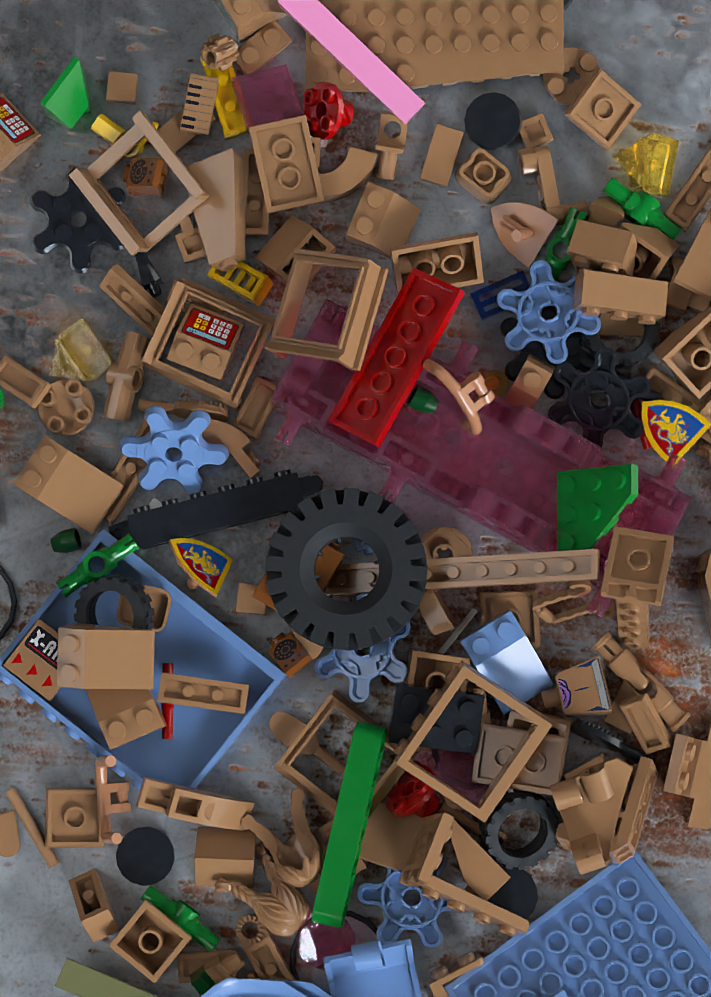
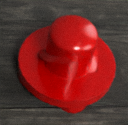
(326, 110)
(412, 796)

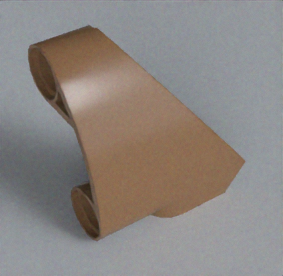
(591, 810)

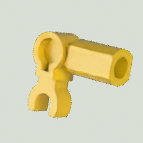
(112, 132)

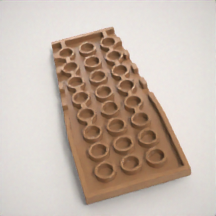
(446, 40)

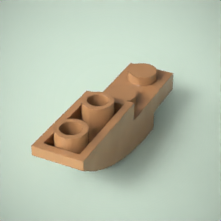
(193, 805)

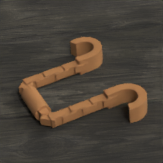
(575, 590)

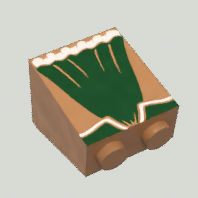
(248, 16)

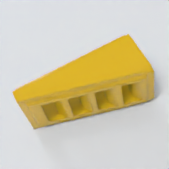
(255, 288)

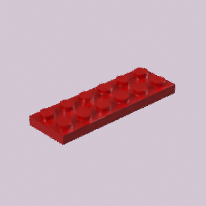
(396, 357)

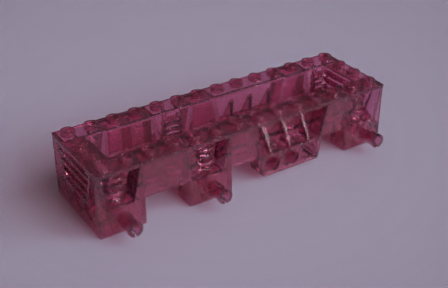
(468, 473)

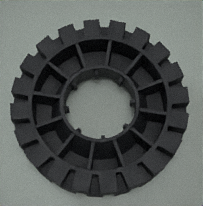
(332, 518)

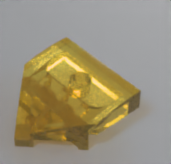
(650, 163)
(80, 353)

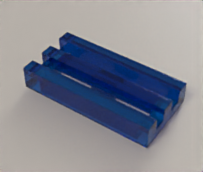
(480, 305)

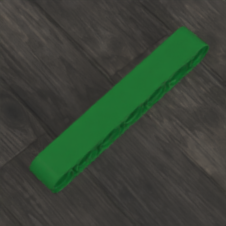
(349, 825)

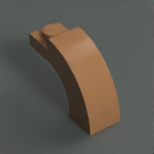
(349, 175)
(235, 441)

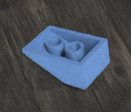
(507, 658)

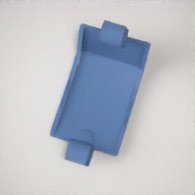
(373, 971)

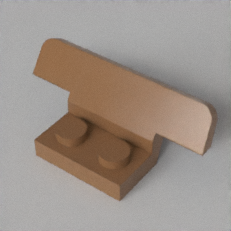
(691, 776)

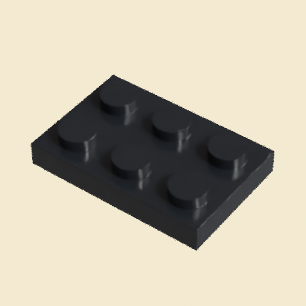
(454, 729)

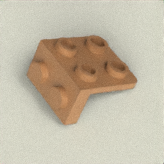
(443, 974)

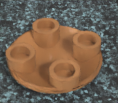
(66, 407)

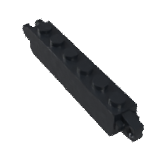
(218, 510)

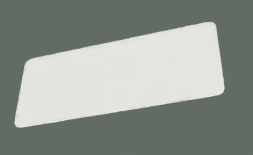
(458, 630)

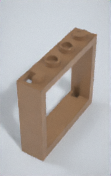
(513, 765)

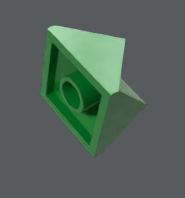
(68, 96)

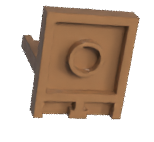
(636, 578)
(426, 857)

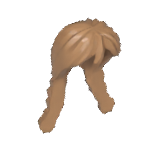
(294, 864)
(279, 911)

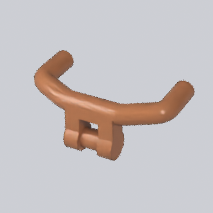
(460, 391)
(104, 799)

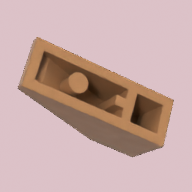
(477, 867)

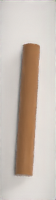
(31, 827)

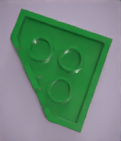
(591, 503)

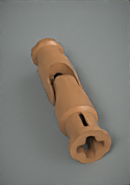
(626, 666)

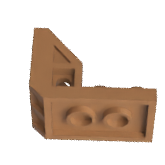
(632, 819)

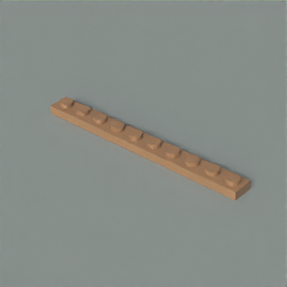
(481, 571)

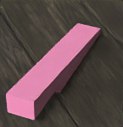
(354, 57)

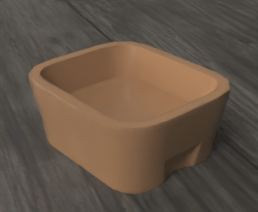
(483, 176)
(160, 601)
(436, 612)

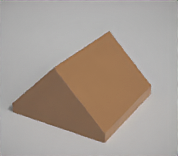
(224, 855)

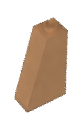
(223, 213)

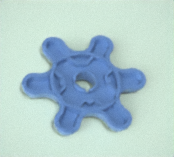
(528, 308)
(181, 435)
(364, 668)
(401, 916)

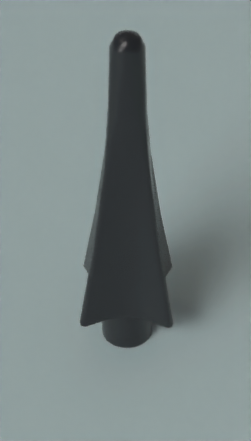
(149, 276)

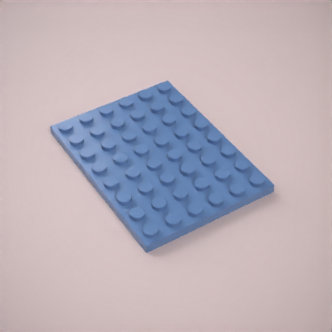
(601, 941)

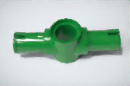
(641, 208)
(564, 235)
(83, 573)
(184, 917)

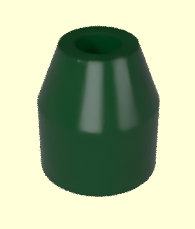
(422, 400)
(66, 541)

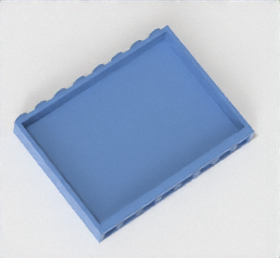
(196, 646)

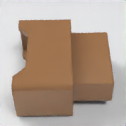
(681, 298)

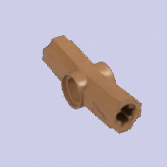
(125, 376)

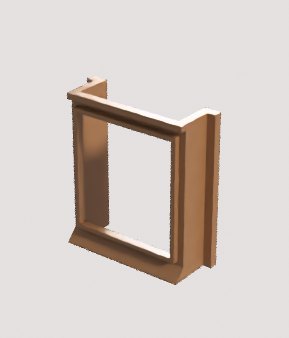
(107, 207)
(358, 319)
(168, 321)
(284, 766)

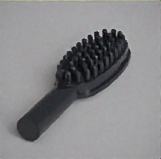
(606, 740)

